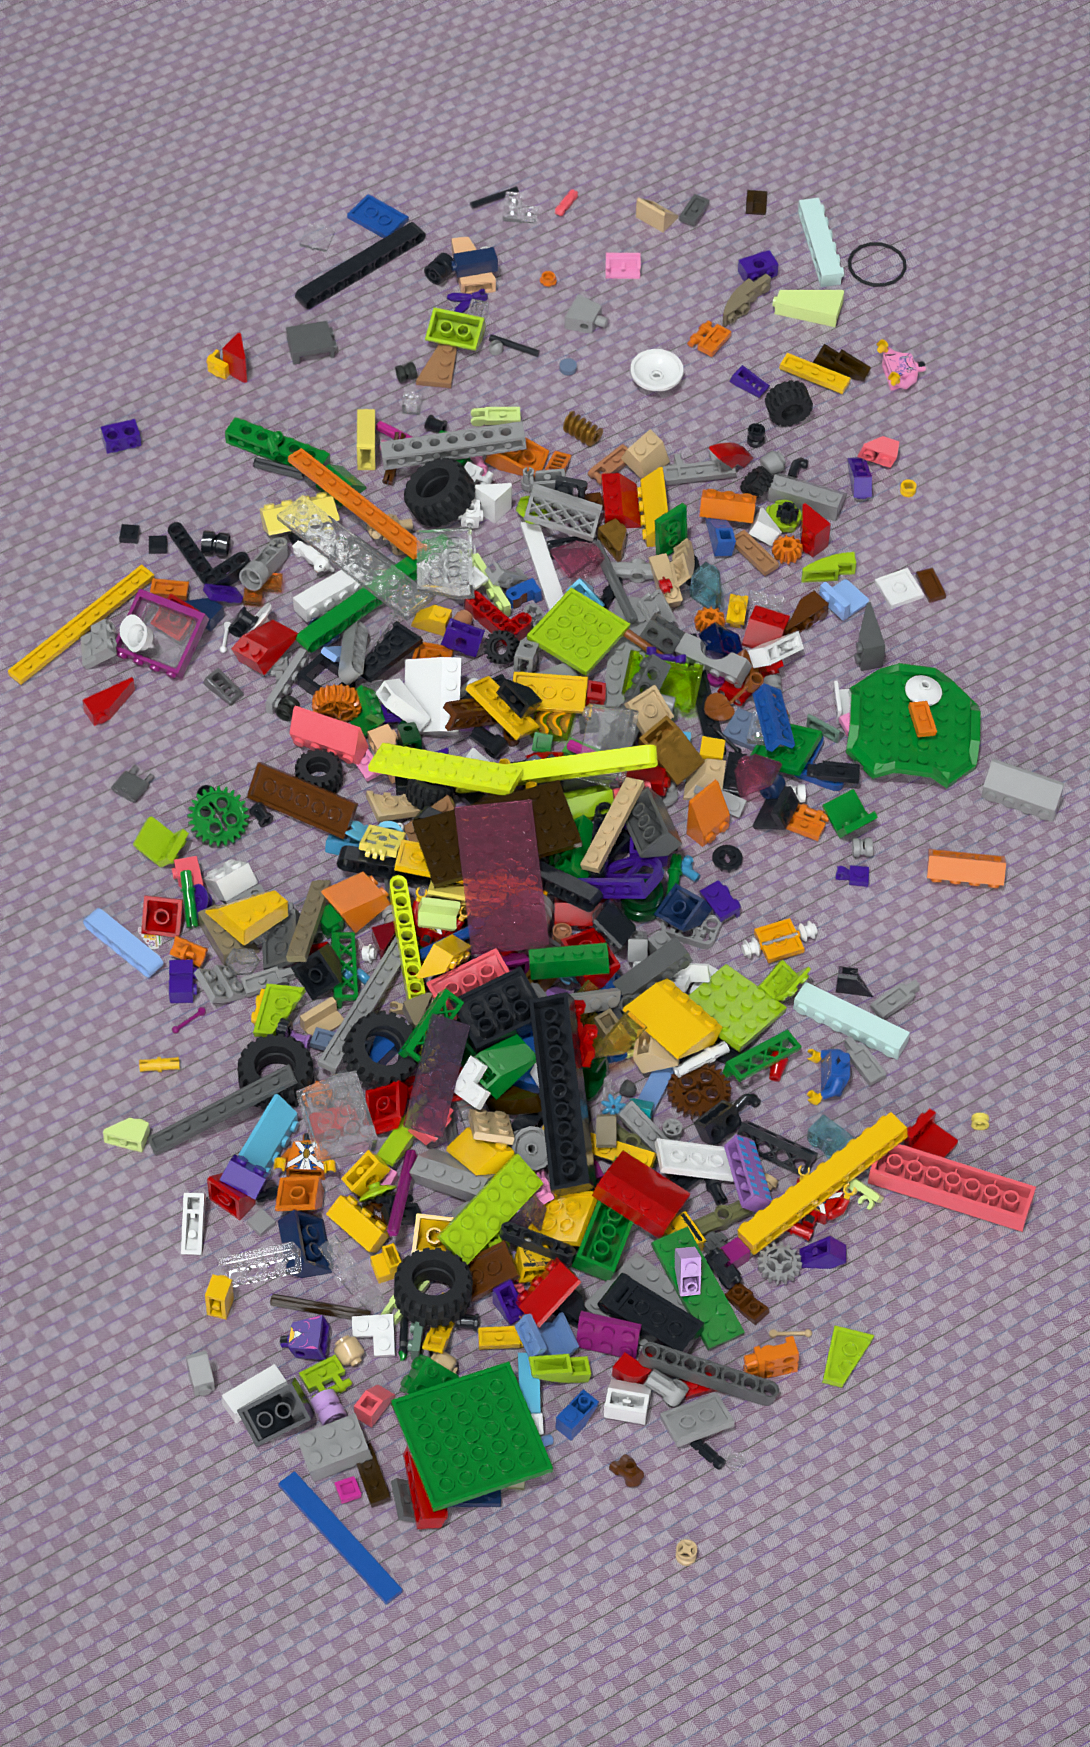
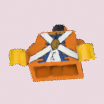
(302, 1162)

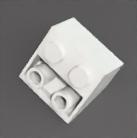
(230, 879)
(627, 1401)

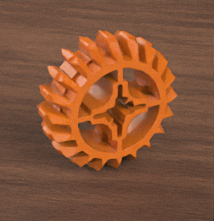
(337, 702)

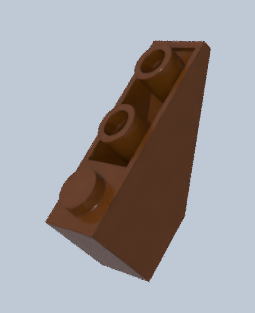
(808, 611)

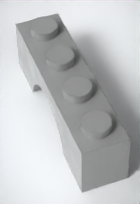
(732, 667)

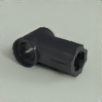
(492, 744)

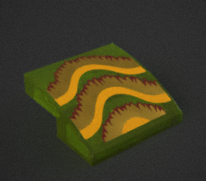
(554, 723)

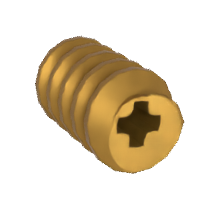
(582, 430)

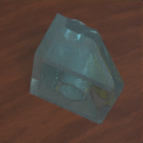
(706, 586)

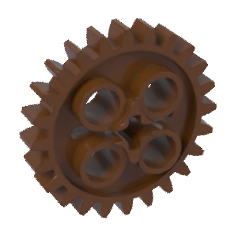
(698, 1090)

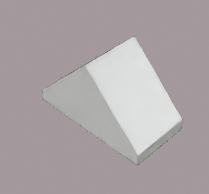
(764, 528)

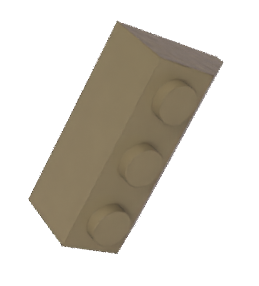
(219, 938)

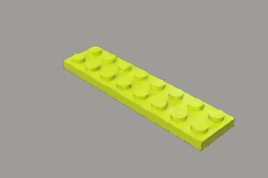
(446, 769)

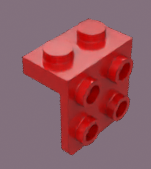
(929, 1137)

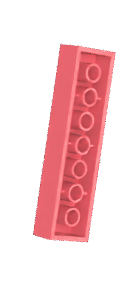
(954, 1186)

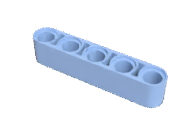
(123, 942)

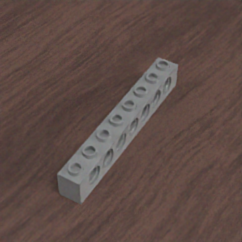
(453, 445)

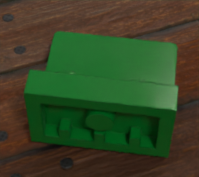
(847, 813)

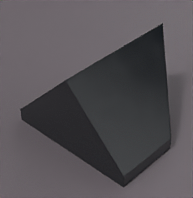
(851, 982)

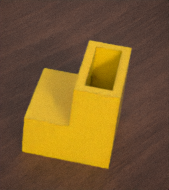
(712, 748)
(385, 1263)

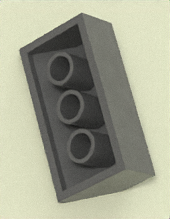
(652, 826)

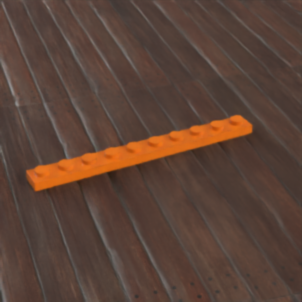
(355, 502)

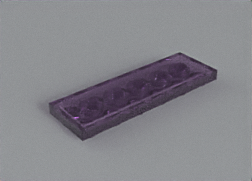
(436, 1076)

